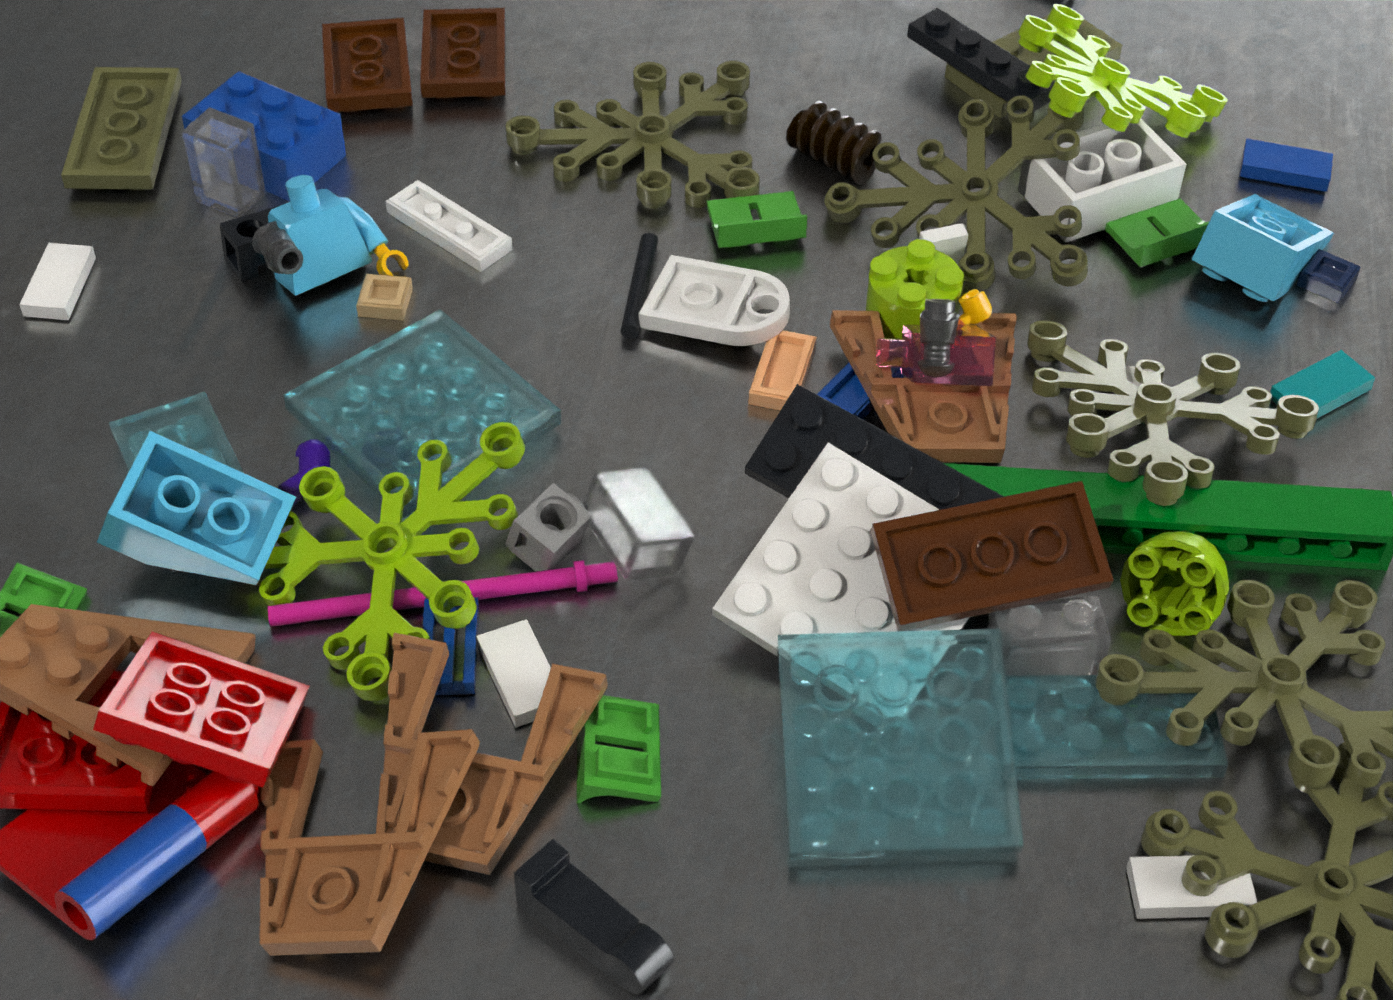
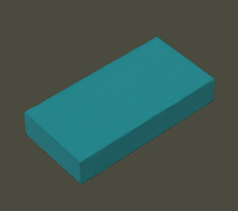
(1327, 382)

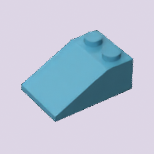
(1259, 246)
(194, 514)

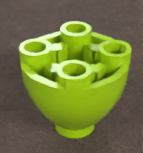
(1178, 578)

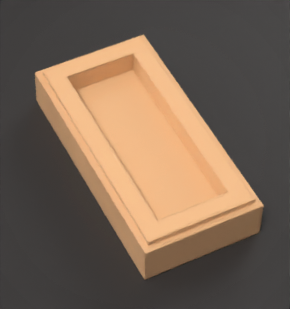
(781, 367)

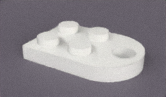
(716, 303)

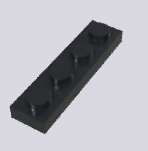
(976, 57)

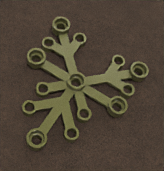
(650, 134)
(922, 194)
(1155, 405)
(1270, 679)
(1234, 855)

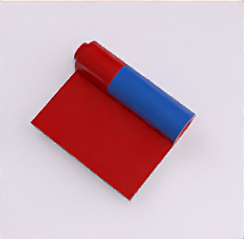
(104, 863)

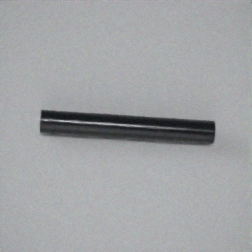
(639, 285)

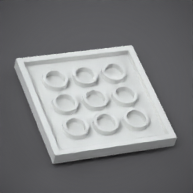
(819, 558)

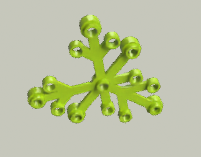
(1095, 75)
(435, 506)

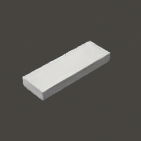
(449, 225)

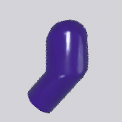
(311, 455)

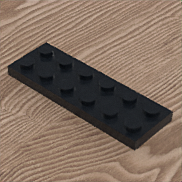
(811, 422)

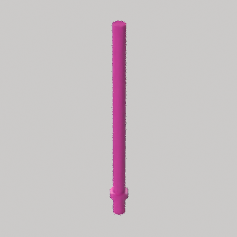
(484, 588)

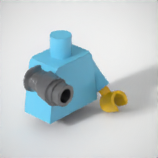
(320, 238)

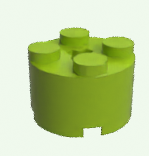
(905, 279)

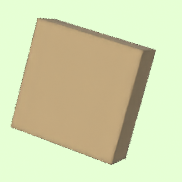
(384, 297)

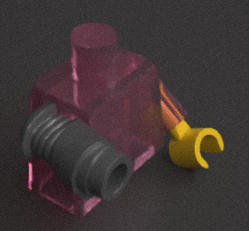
(944, 344)

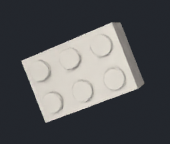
(1107, 179)

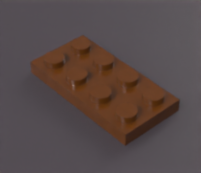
(990, 556)

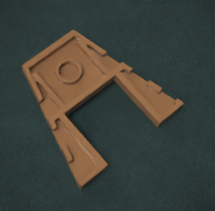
(937, 419)
(63, 656)
(495, 789)
(349, 888)

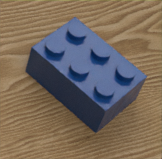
(290, 131)

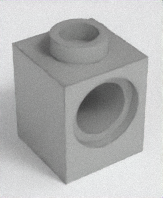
(545, 547)

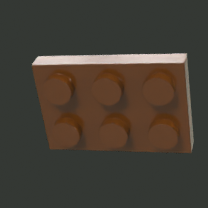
(463, 53)
(366, 65)

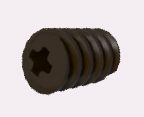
(834, 141)

